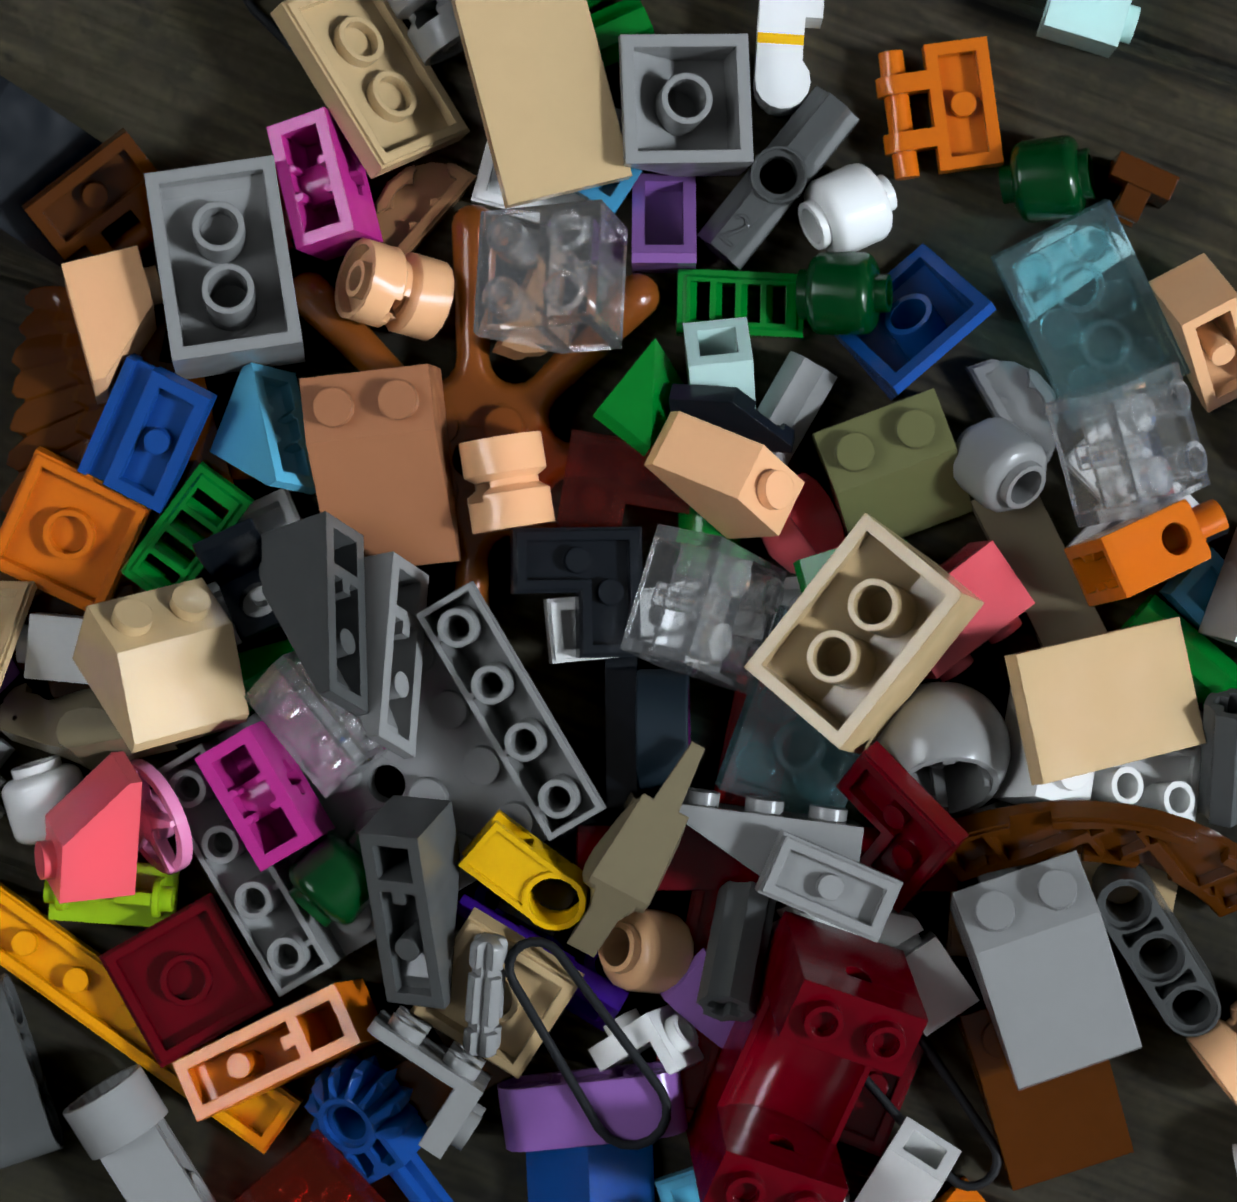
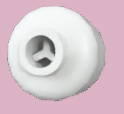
(847, 209)
(34, 792)

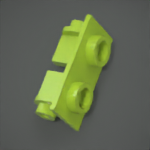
(153, 901)

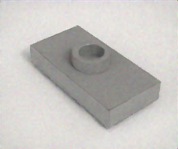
(828, 886)

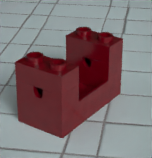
(795, 1069)

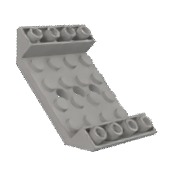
(478, 744)

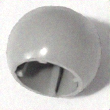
(950, 744)

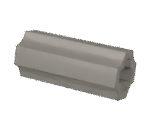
(796, 396)

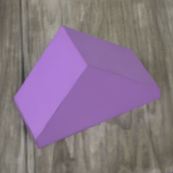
(663, 223)

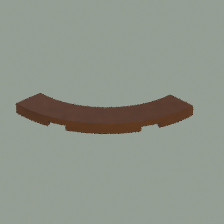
(1102, 833)

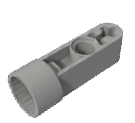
(127, 1131)

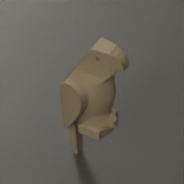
(69, 726)
(634, 855)

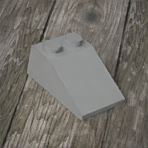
(224, 267)
(1046, 970)

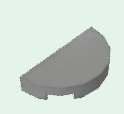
(1017, 396)

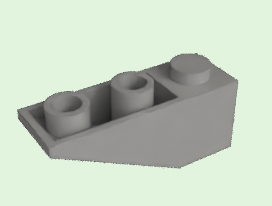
(752, 829)

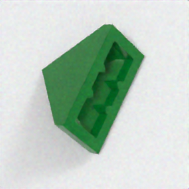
(641, 400)

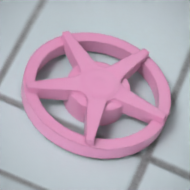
(160, 819)

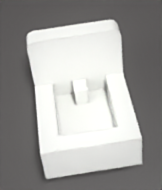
(663, 1029)

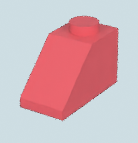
(94, 835)

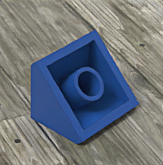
(927, 318)
(591, 1174)

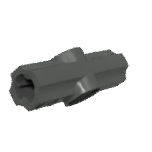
(801, 145)

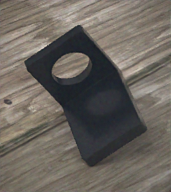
(234, 563)

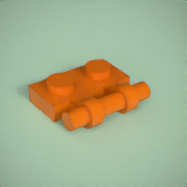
(960, 106)

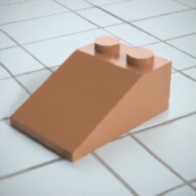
(384, 459)

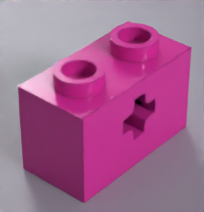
(322, 185)
(264, 794)

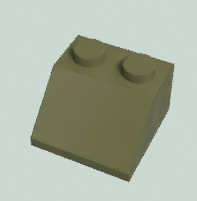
(893, 466)

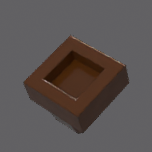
(1137, 185)

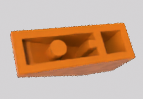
(278, 1048)

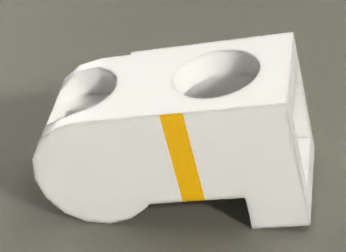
(779, 70)

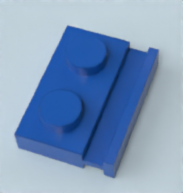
(147, 433)

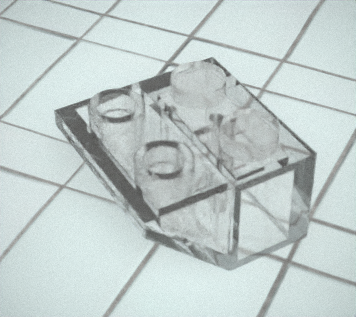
(552, 277)
(1128, 445)
(703, 607)
(314, 731)

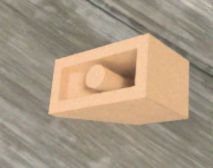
(112, 311)
(1204, 323)
(724, 477)

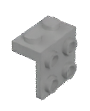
(451, 1065)

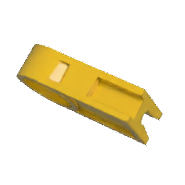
(515, 860)

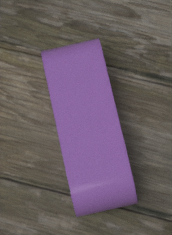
(545, 1115)

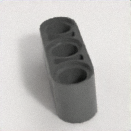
(1161, 974)
(27, 1109)

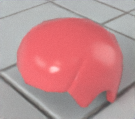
(809, 529)

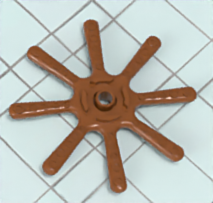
(474, 396)

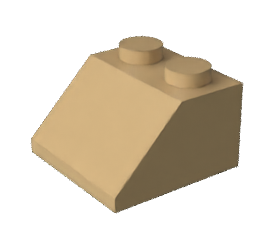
(163, 664)

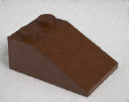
(1049, 1125)

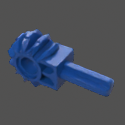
(374, 1125)

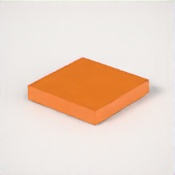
(69, 531)

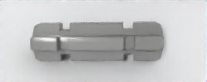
(485, 995)

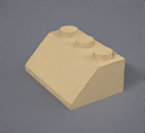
(863, 635)

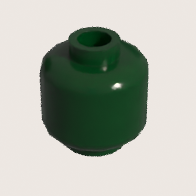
(1048, 178)
(843, 293)
(331, 879)

